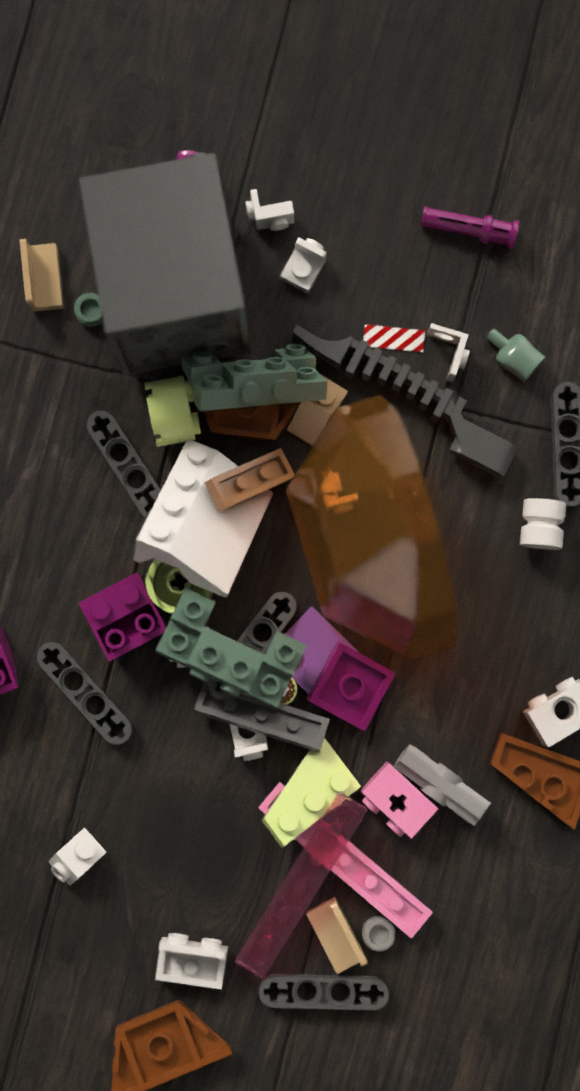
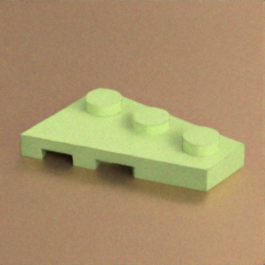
(309, 794)

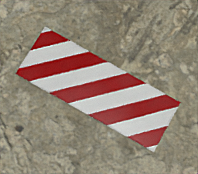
(394, 338)

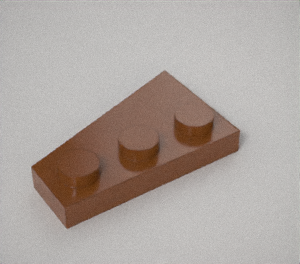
(541, 774)

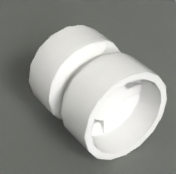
(542, 524)

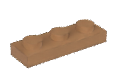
(249, 480)

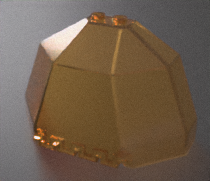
(373, 533)

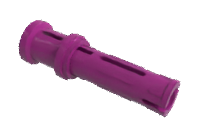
(487, 231)

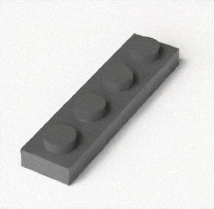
(282, 723)

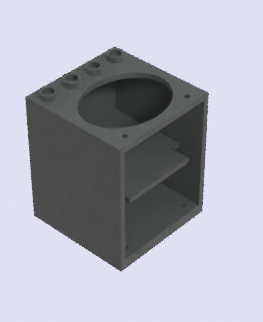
(165, 263)

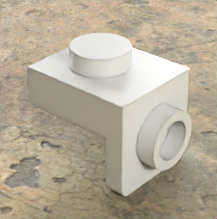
(272, 216)
(76, 857)

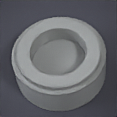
(378, 933)

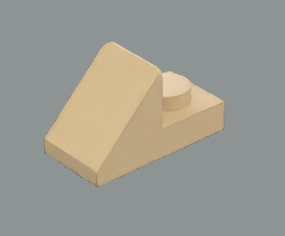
(314, 415)

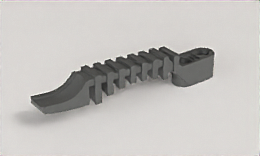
(470, 441)

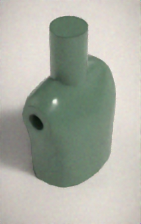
(516, 354)

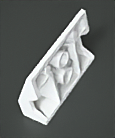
(189, 529)

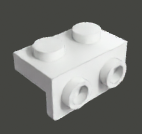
(191, 961)

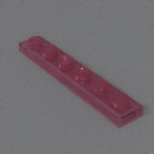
(301, 885)

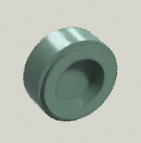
(88, 309)

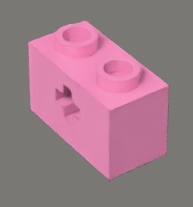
(416, 807)

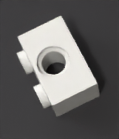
(542, 716)

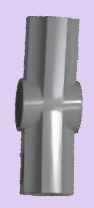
(441, 784)

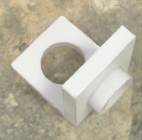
(456, 337)
(248, 748)

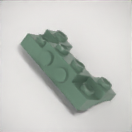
(247, 383)
(226, 660)

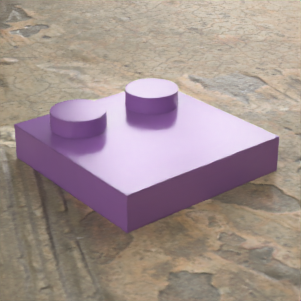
(320, 640)

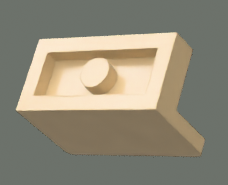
(41, 276)
(336, 935)

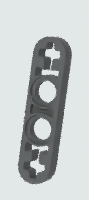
(562, 444)
(127, 466)
(248, 639)
(81, 696)
(323, 996)

